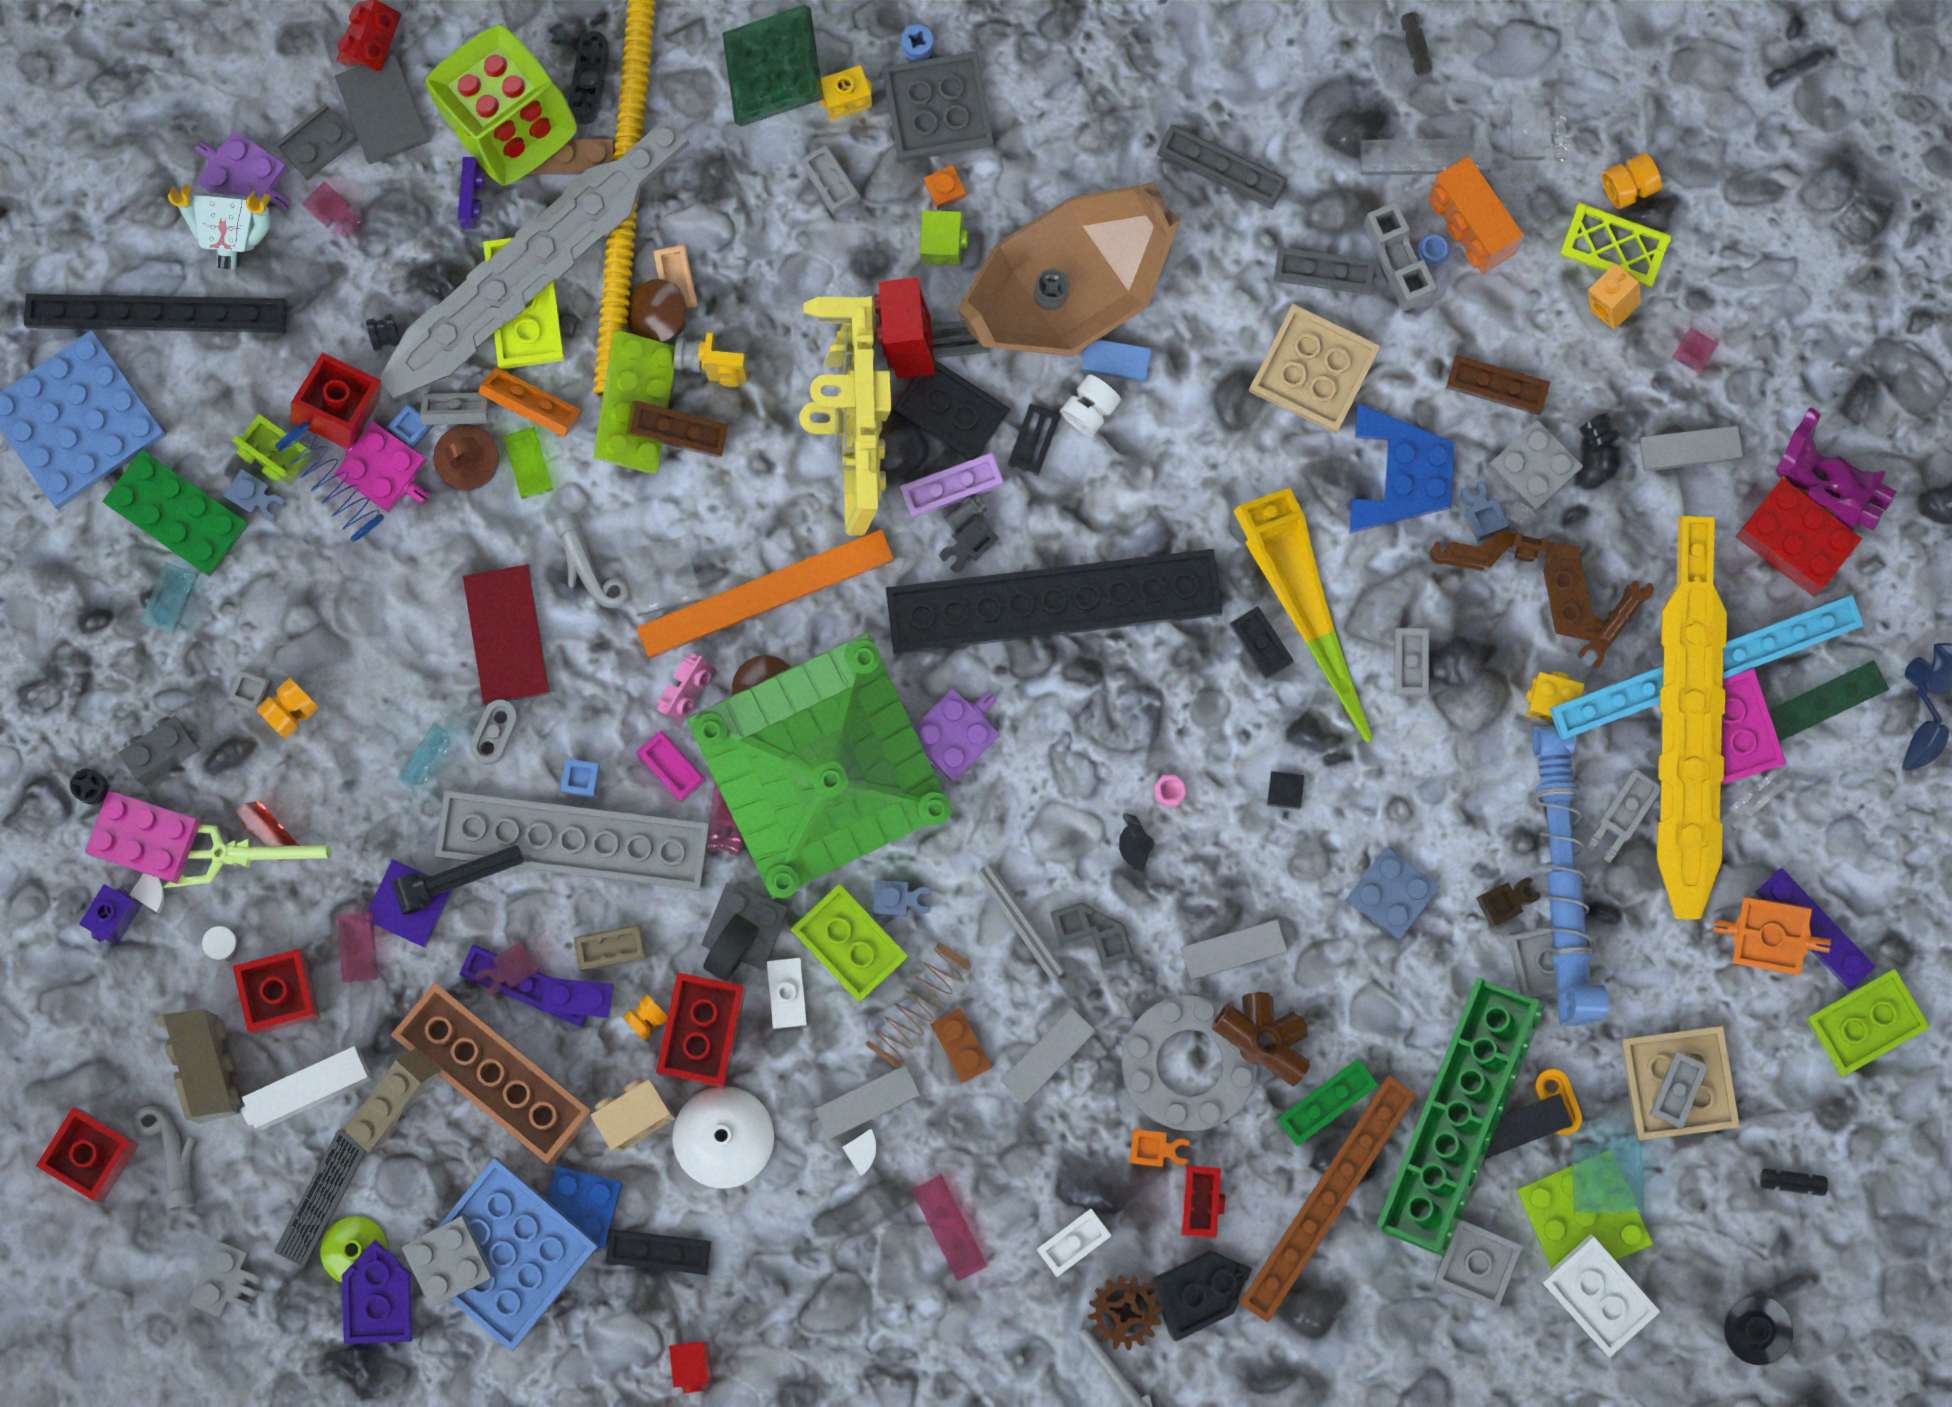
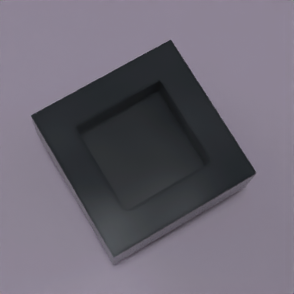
(1285, 790)

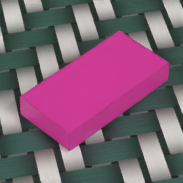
(671, 766)

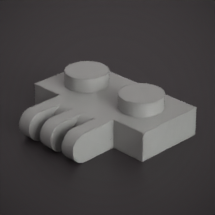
(224, 1281)

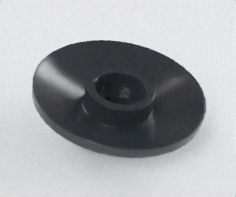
(1775, 1327)

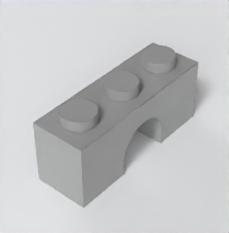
(1391, 243)

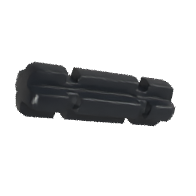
(1793, 1182)

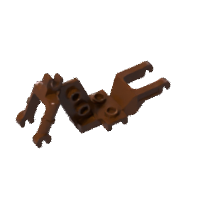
(1563, 583)

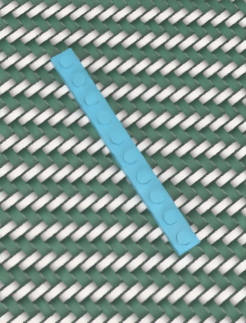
(1738, 656)

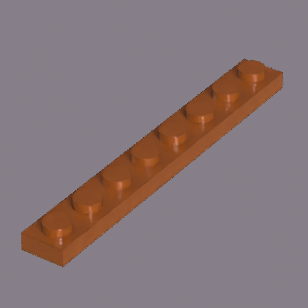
(1327, 1199)

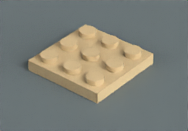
(1314, 368)
(1645, 1068)

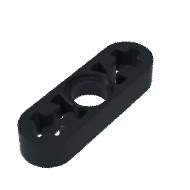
(583, 54)

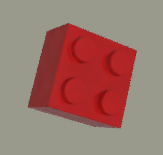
(335, 400)
(276, 992)
(87, 1155)

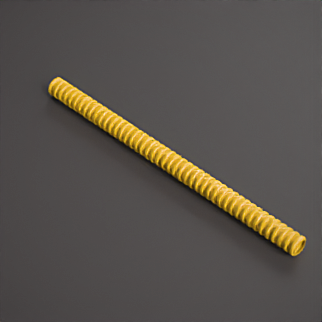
(629, 133)

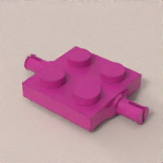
(382, 468)

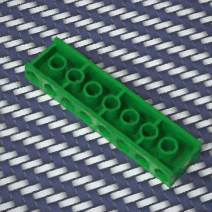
(1460, 1117)

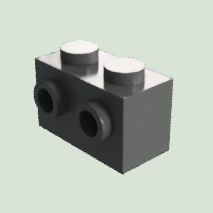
(158, 750)

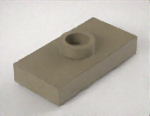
(610, 947)

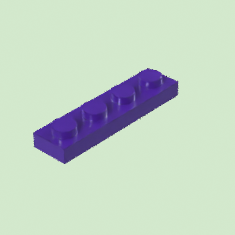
(1844, 958)

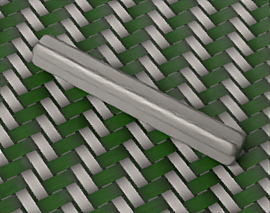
(1021, 921)

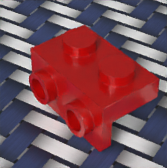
(368, 35)

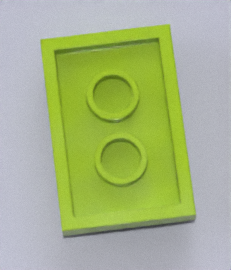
(849, 943)
(1867, 1023)

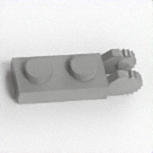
(1626, 811)

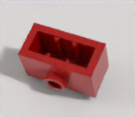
(1201, 1202)

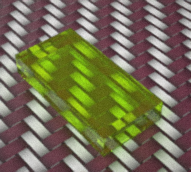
(528, 463)

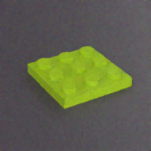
(1560, 1230)

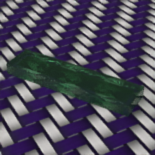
(1828, 700)

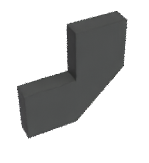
(1107, 933)

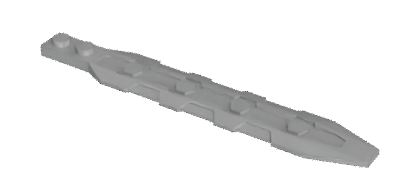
(527, 264)

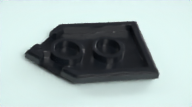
(1199, 1292)

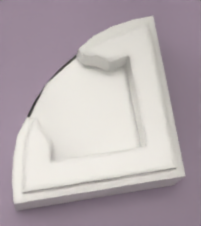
(150, 892)
(862, 1151)

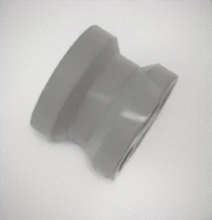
(687, 354)

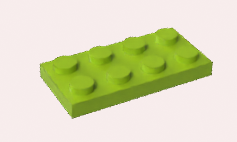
(640, 372)

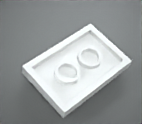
(1600, 1295)

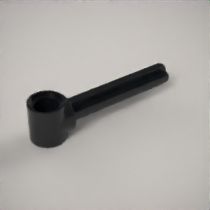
(416, 892)

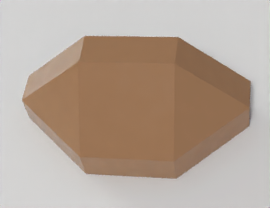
(1105, 246)

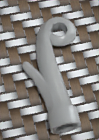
(579, 562)
(177, 1161)

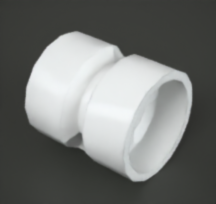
(1098, 397)

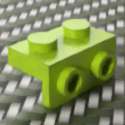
(259, 445)

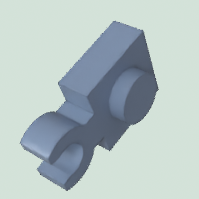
(251, 494)
(1483, 515)
(893, 898)

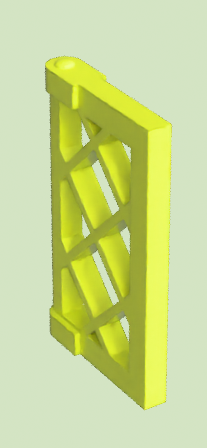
(1607, 219)

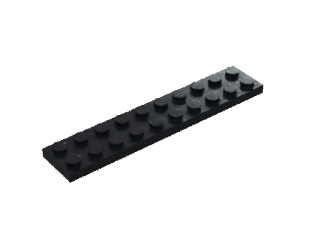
(1053, 601)

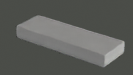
(1690, 448)
(1233, 950)
(1048, 1055)
(867, 1102)

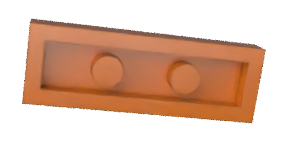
(530, 402)

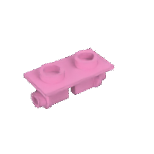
(680, 701)

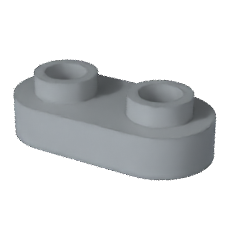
(492, 732)

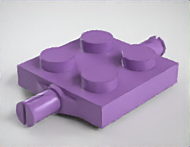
(241, 168)
(956, 733)

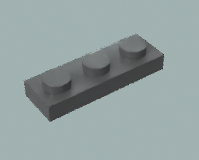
(1324, 270)

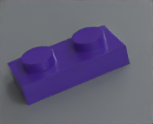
(469, 205)
(577, 998)

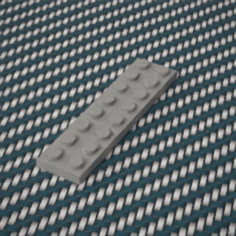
(574, 840)

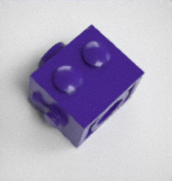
(115, 925)

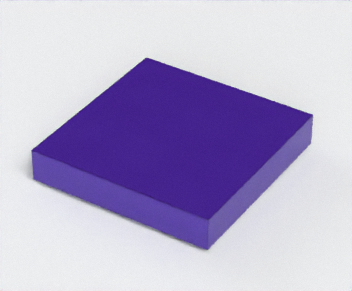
(388, 915)

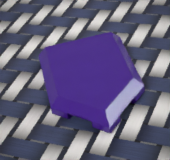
(377, 1299)

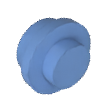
(1433, 250)

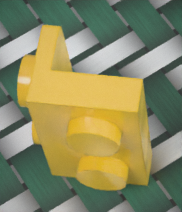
(722, 366)

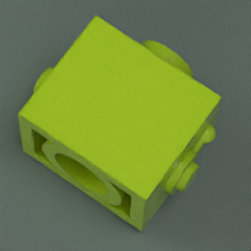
(943, 238)

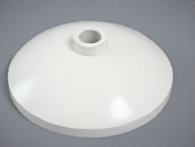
(748, 1140)

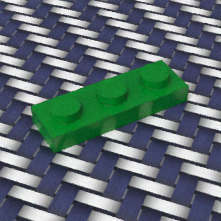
(1327, 1102)

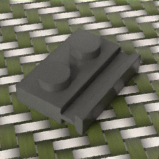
(316, 141)

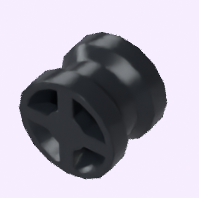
(383, 332)
(1599, 432)
(83, 783)

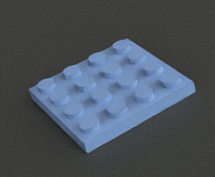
(75, 420)
(528, 1248)

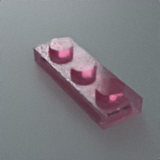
(949, 1228)

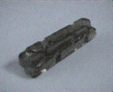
(1416, 43)

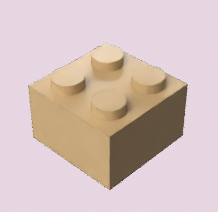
(632, 1115)

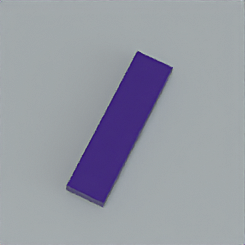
(528, 991)

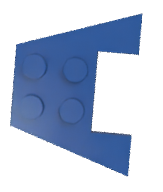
(1415, 476)

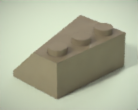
(202, 1064)

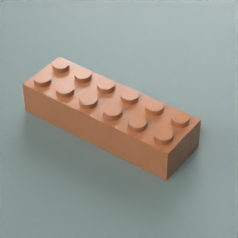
(493, 1074)

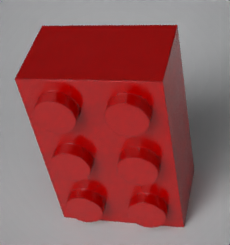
(905, 328)
(1798, 537)
(701, 1030)

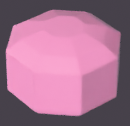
(1170, 790)

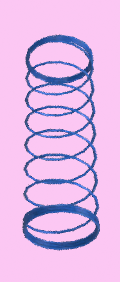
(295, 433)

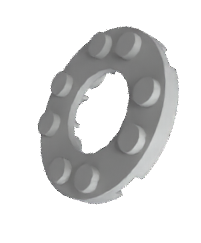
(1149, 1091)

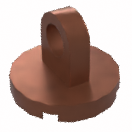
(466, 457)

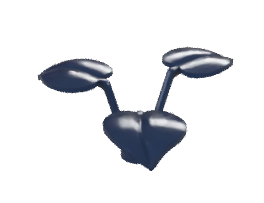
(1935, 679)

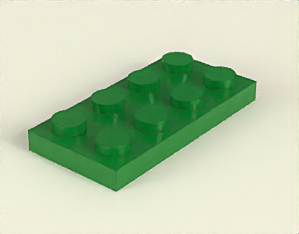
(175, 513)

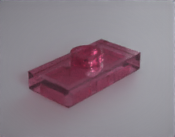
(357, 947)

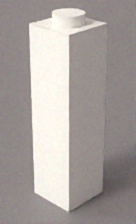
(306, 1089)

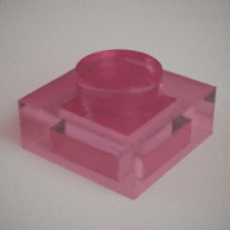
(1695, 350)

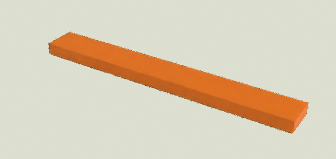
(765, 594)

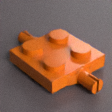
(1772, 935)

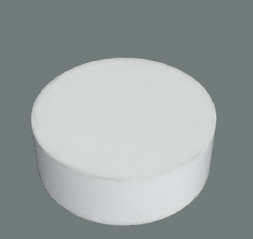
(220, 943)

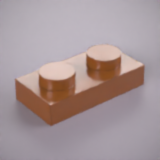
(961, 1045)

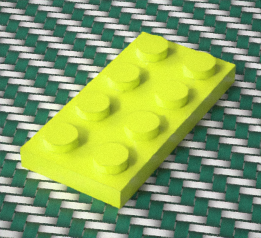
(535, 333)

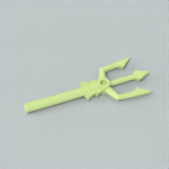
(243, 854)

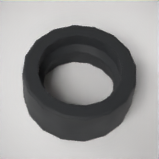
(731, 947)

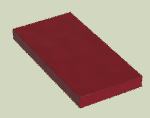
(506, 634)

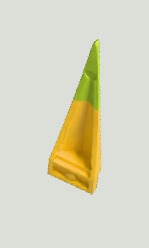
(1284, 553)

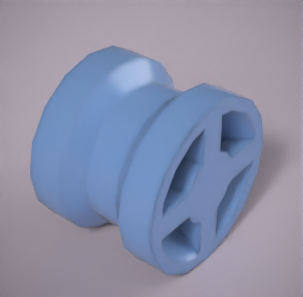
(916, 50)

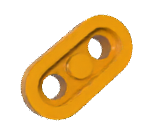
(1563, 1087)

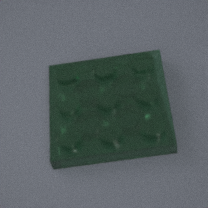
(772, 65)

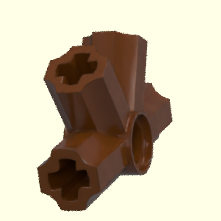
(1259, 1026)

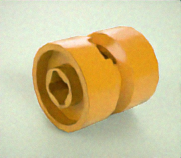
(1634, 179)
(287, 708)

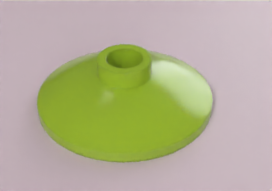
(342, 1234)

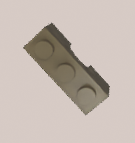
(394, 1093)

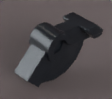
(1135, 843)

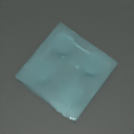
(1607, 1178)

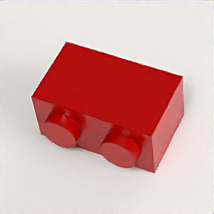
(691, 1366)

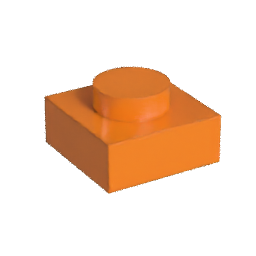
(944, 187)

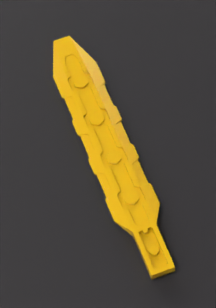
(1692, 724)

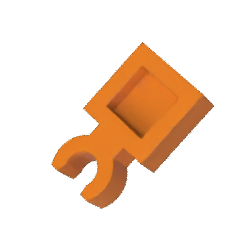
(1150, 1148)

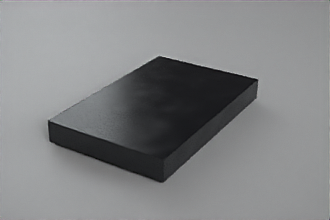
(952, 411)

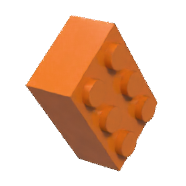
(1474, 215)

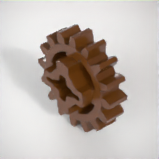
(1120, 1328)

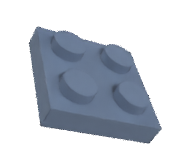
(1392, 893)

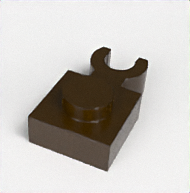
(1504, 902)

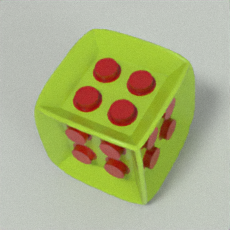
(501, 104)

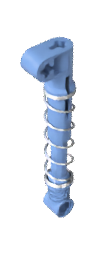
(1577, 999)

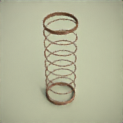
(949, 953)

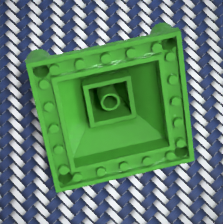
(819, 765)

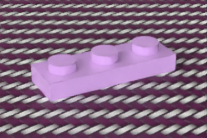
(951, 485)

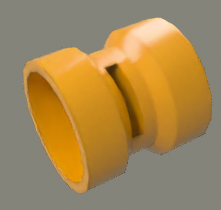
(645, 1017)

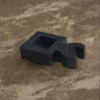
(972, 539)

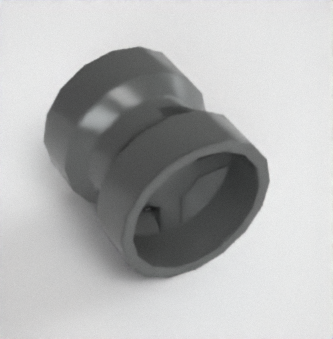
(1053, 283)

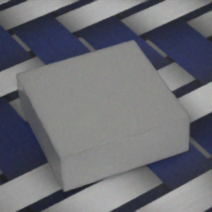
(248, 690)

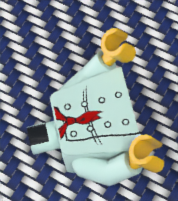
(224, 221)

